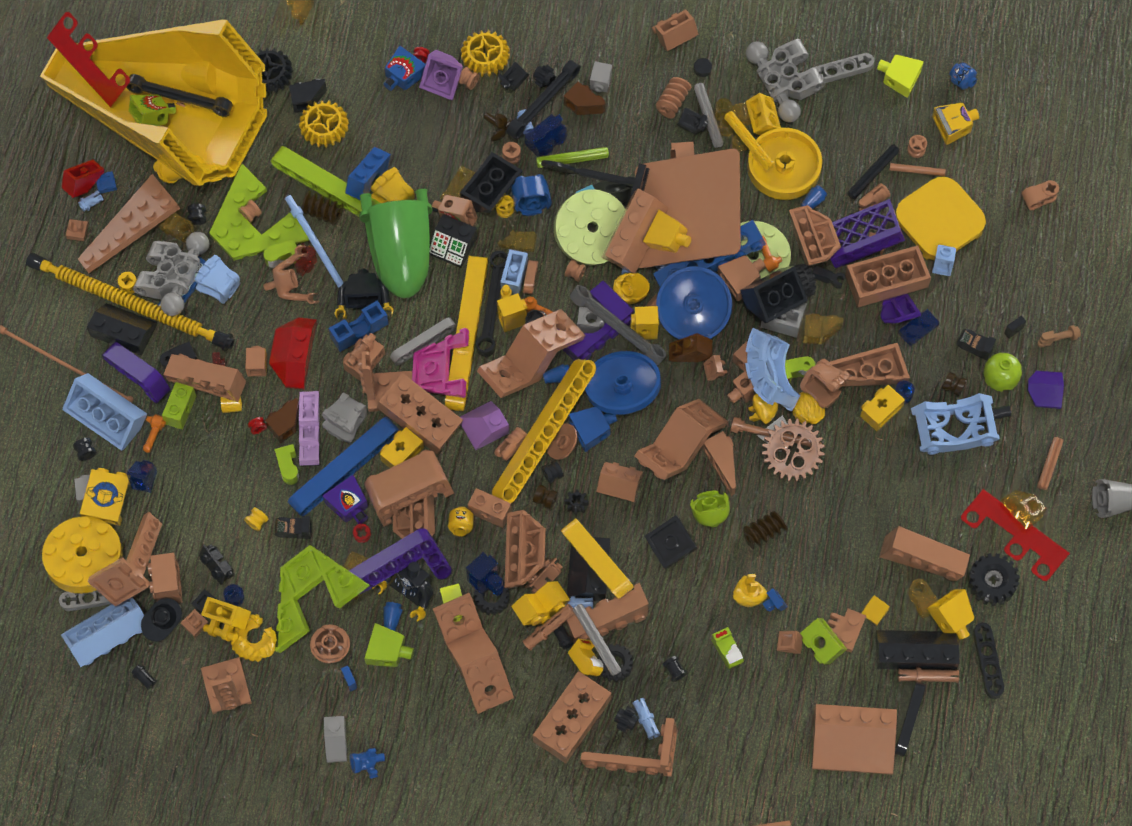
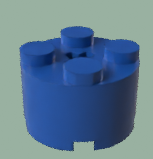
(531, 194)

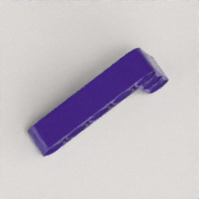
(399, 555)

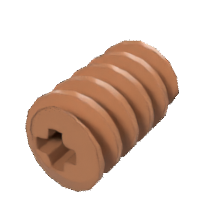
(673, 96)

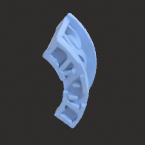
(771, 379)
(973, 405)

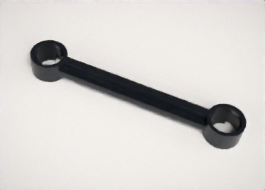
(220, 105)
(518, 125)
(491, 308)

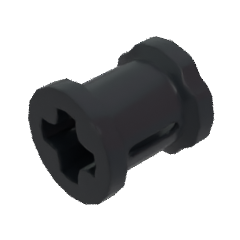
(675, 668)

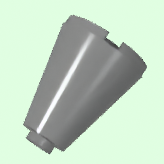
(1111, 497)

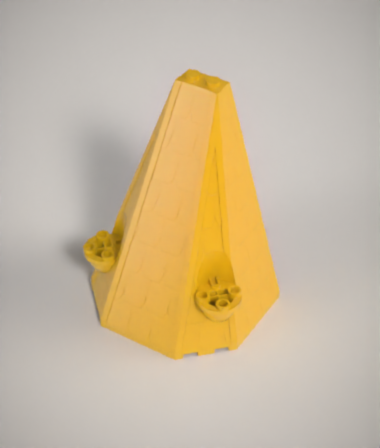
(193, 58)

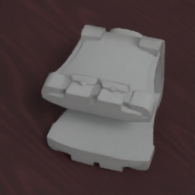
(344, 418)

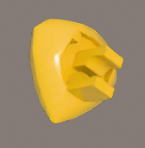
(763, 410)
(749, 592)

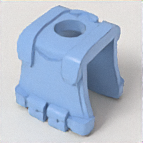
(217, 280)

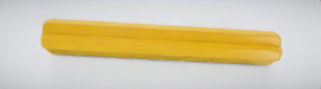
(749, 140)

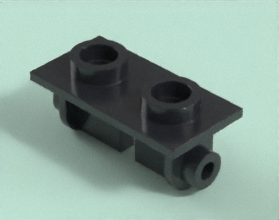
(210, 557)

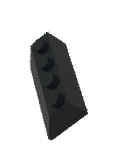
(917, 650)

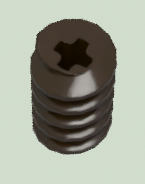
(321, 209)
(764, 528)

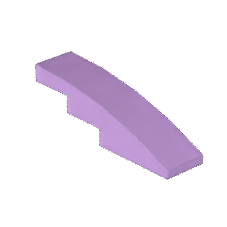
(309, 428)

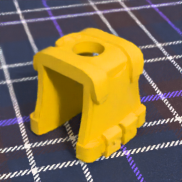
(391, 187)

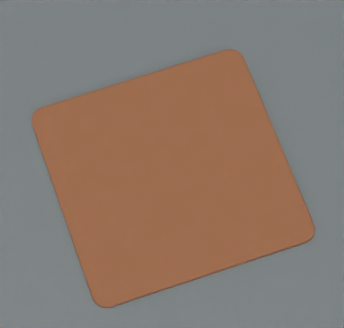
(704, 198)

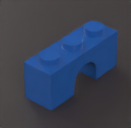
(370, 168)
(371, 320)

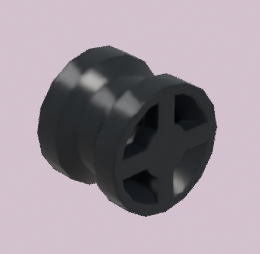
(196, 213)
(84, 449)
(552, 471)

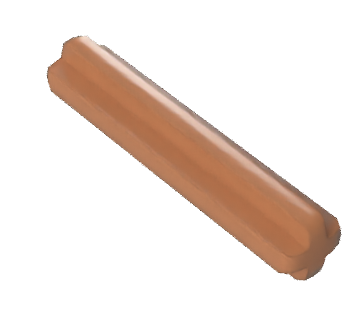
(1050, 463)

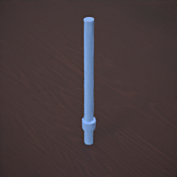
(297, 213)

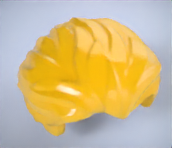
(631, 287)
(808, 409)

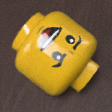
(460, 521)

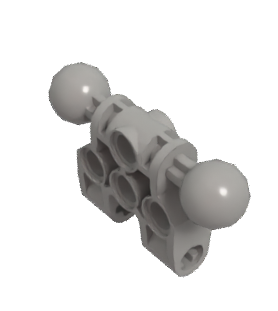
(794, 53)
(174, 272)

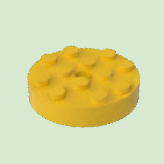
(802, 165)
(69, 541)

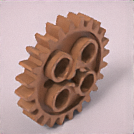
(777, 443)

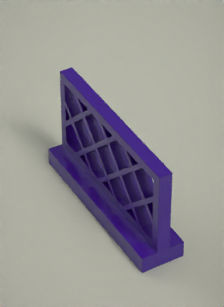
(866, 245)

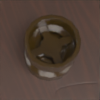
(958, 385)
(545, 497)

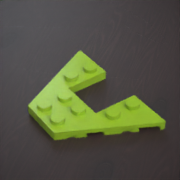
(237, 234)
(301, 576)

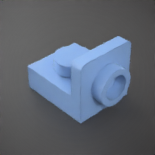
(944, 260)

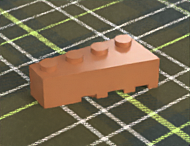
(205, 376)

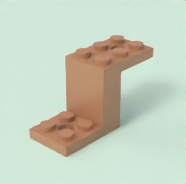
(531, 353)
(681, 439)
(473, 653)

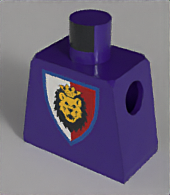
(347, 501)

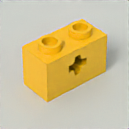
(645, 322)
(876, 416)
(403, 439)

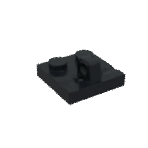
(671, 542)

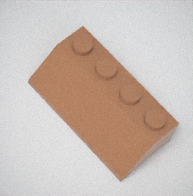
(626, 244)

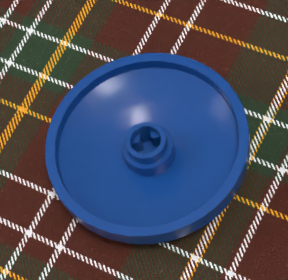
(694, 302)
(623, 383)

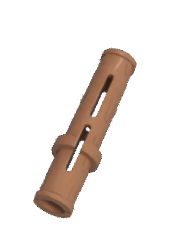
(542, 632)
(928, 675)

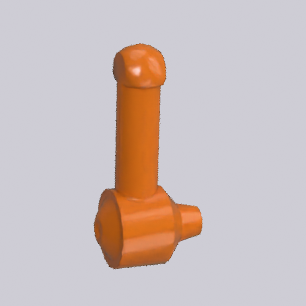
(771, 262)
(532, 304)
(157, 423)

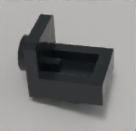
(513, 77)
(692, 121)

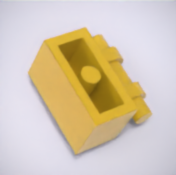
(511, 309)
(225, 613)

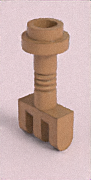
(1048, 337)

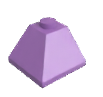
(441, 74)
(484, 425)

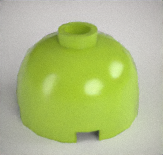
(1002, 371)
(710, 508)

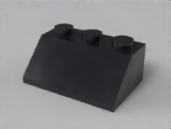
(490, 183)
(774, 294)
(121, 326)
(581, 577)

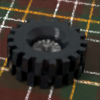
(1002, 571)

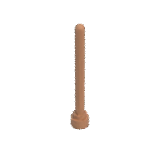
(739, 426)

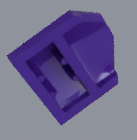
(899, 309)
(1046, 389)

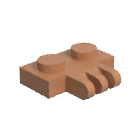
(847, 627)

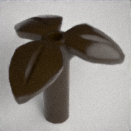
(500, 122)

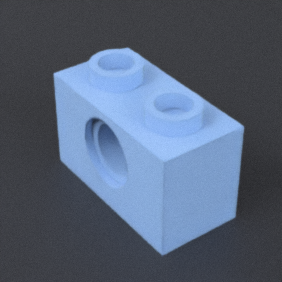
(515, 270)

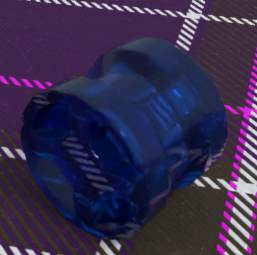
(905, 385)
(234, 599)

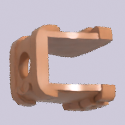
(824, 382)

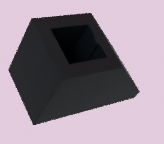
(306, 93)

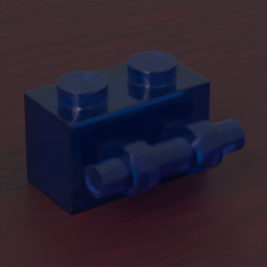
(546, 135)
(483, 574)

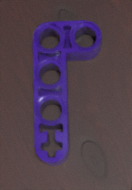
(137, 371)

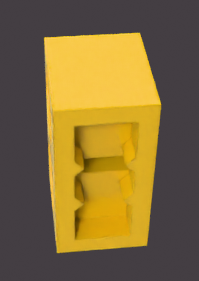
(762, 113)

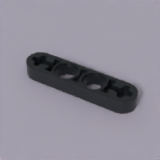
(988, 660)
(910, 719)

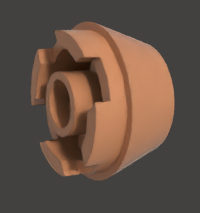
(330, 644)

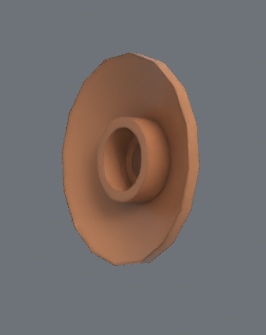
(563, 442)

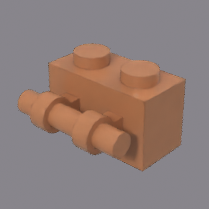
(675, 30)
(368, 344)
(619, 481)

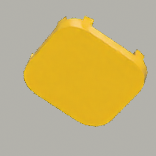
(940, 216)

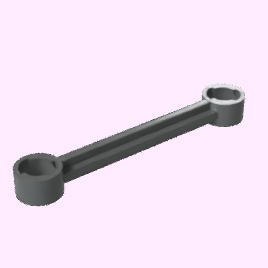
(582, 297)

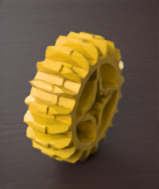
(494, 46)
(331, 116)

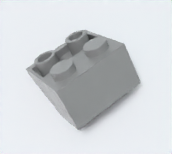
(787, 323)

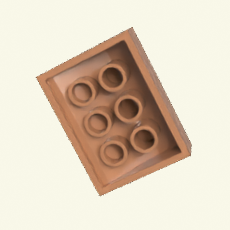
(854, 739)

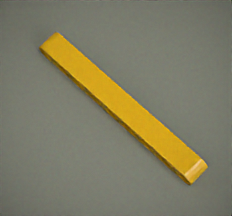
(469, 319)
(537, 436)

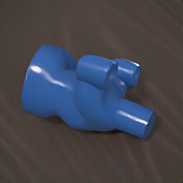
(366, 761)

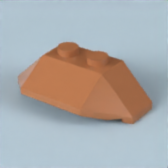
(814, 235)
(415, 517)
(523, 548)

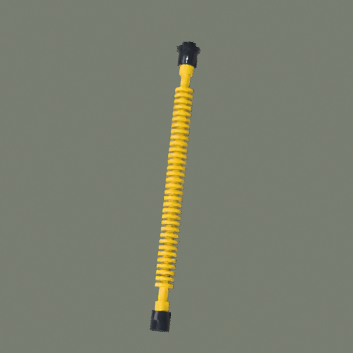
(129, 301)

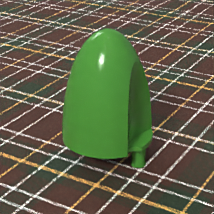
(399, 241)

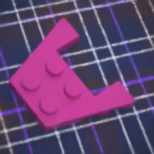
(432, 366)

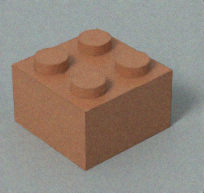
(165, 577)

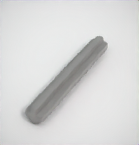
(707, 109)
(597, 639)

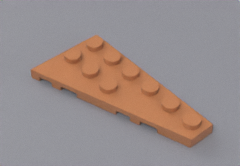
(138, 216)

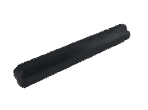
(873, 171)

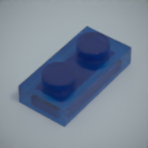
(918, 327)

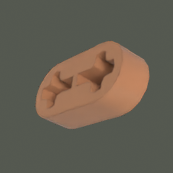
(530, 277)

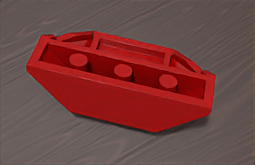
(292, 351)

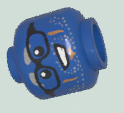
(963, 76)

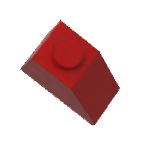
(81, 178)

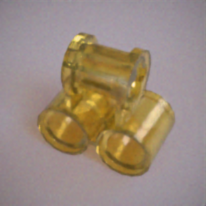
(739, 110)

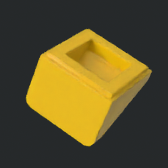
(875, 610)

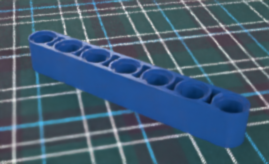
(343, 466)

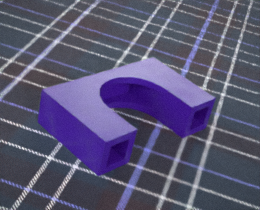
(616, 305)

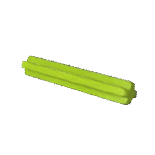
(577, 156)

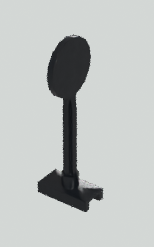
(636, 182)

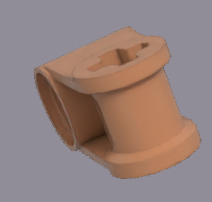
(1040, 194)

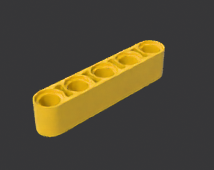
(597, 559)

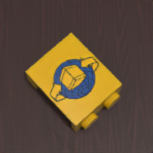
(105, 495)

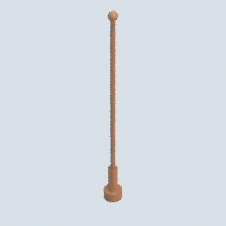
(3, 331)

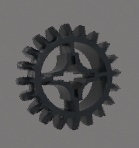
(279, 73)

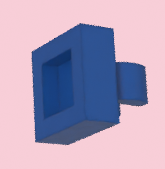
(775, 601)

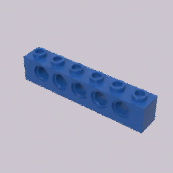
(748, 232)

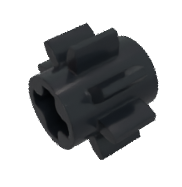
(544, 76)
(576, 496)
(626, 719)

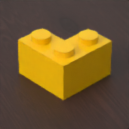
(542, 605)

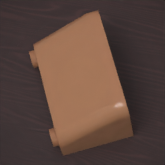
(406, 485)

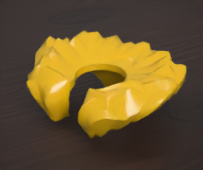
(254, 651)

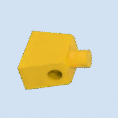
(666, 234)
(953, 613)

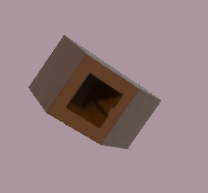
(583, 101)
(690, 349)
(284, 421)

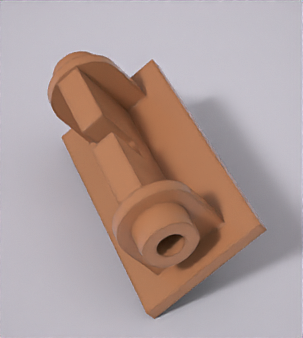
(549, 570)

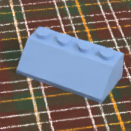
(104, 411)
(104, 631)

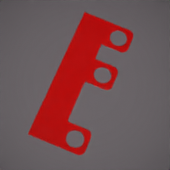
(81, 61)
(1029, 538)

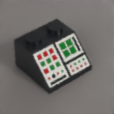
(452, 240)

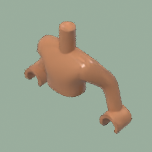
(287, 280)

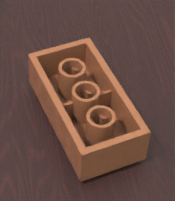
(887, 276)
(419, 400)
(575, 729)

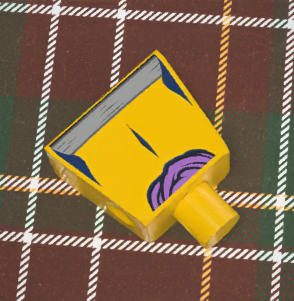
(954, 121)

